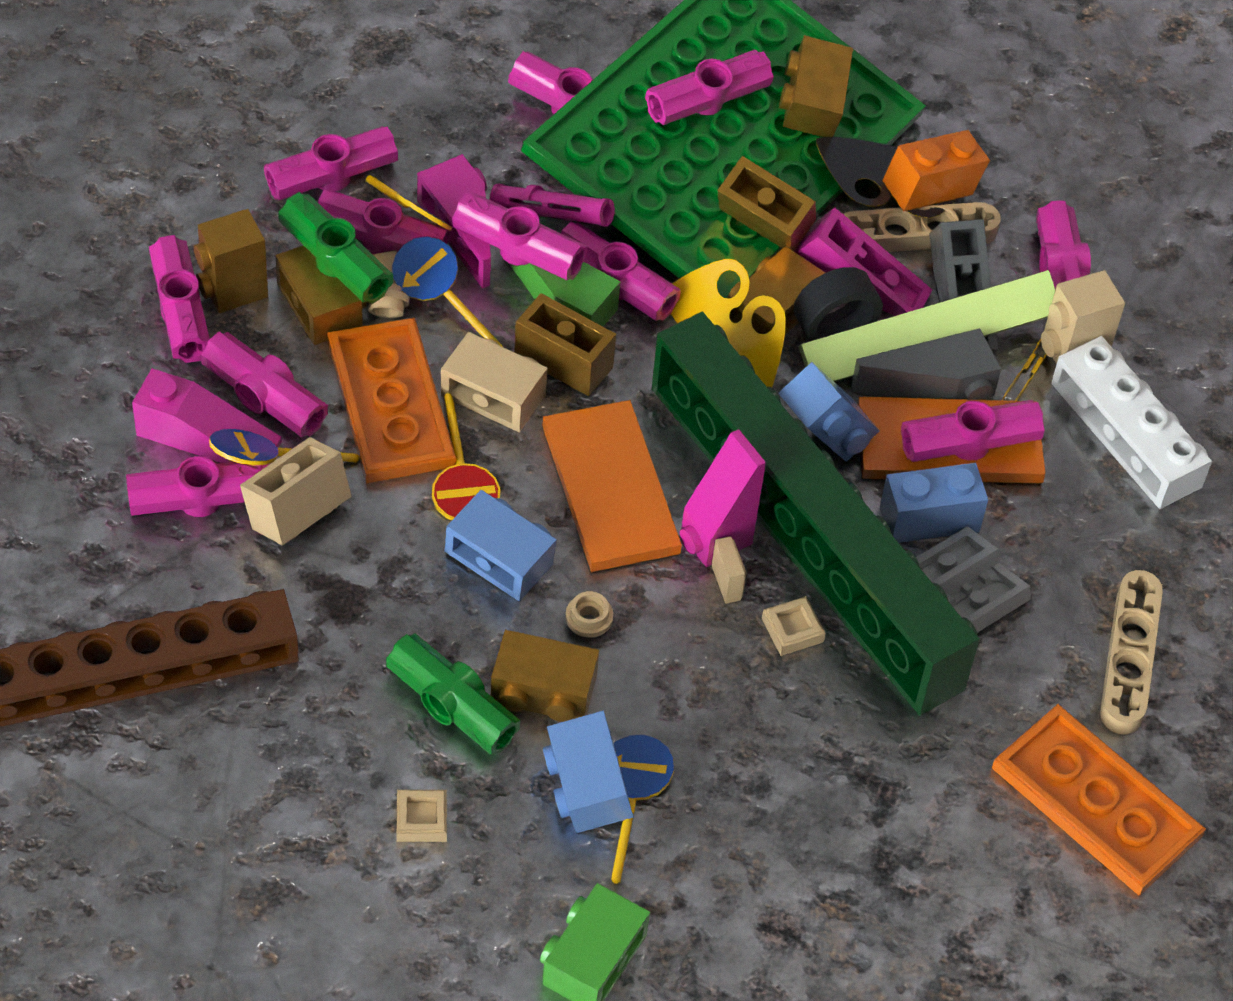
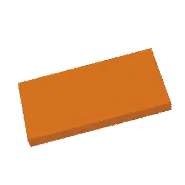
(391, 400)
(886, 455)
(611, 486)
(1098, 799)

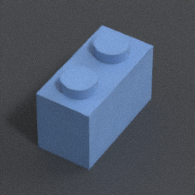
(829, 412)
(933, 502)
(500, 544)
(588, 771)

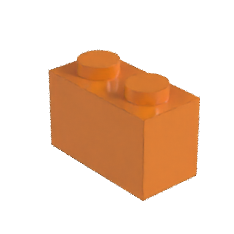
(935, 170)

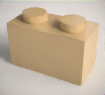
(1082, 312)
(494, 381)
(296, 491)

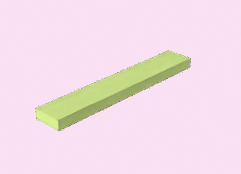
(988, 309)

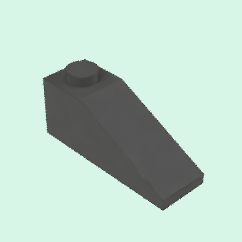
(961, 261)
(936, 369)

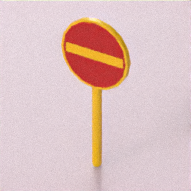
(462, 481)

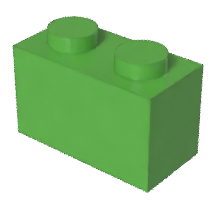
(595, 945)

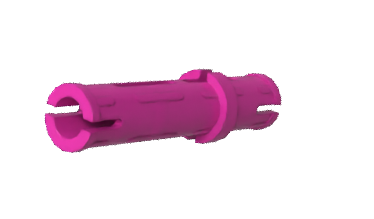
(592, 209)

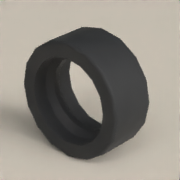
(831, 291)

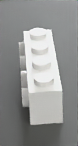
(1131, 422)

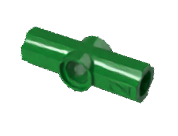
(335, 247)
(453, 693)

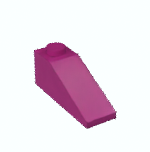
(439, 193)
(840, 243)
(187, 415)
(725, 500)

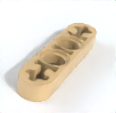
(917, 229)
(1127, 650)

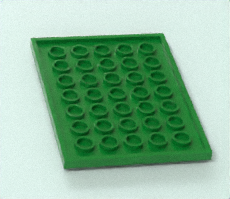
(670, 173)

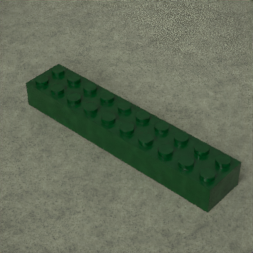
(819, 516)

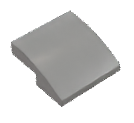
(974, 578)

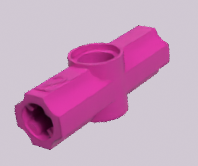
(547, 81)
(709, 87)
(331, 162)
(379, 222)
(519, 236)
(1061, 243)
(637, 283)
(179, 298)
(264, 384)
(972, 430)
(179, 487)

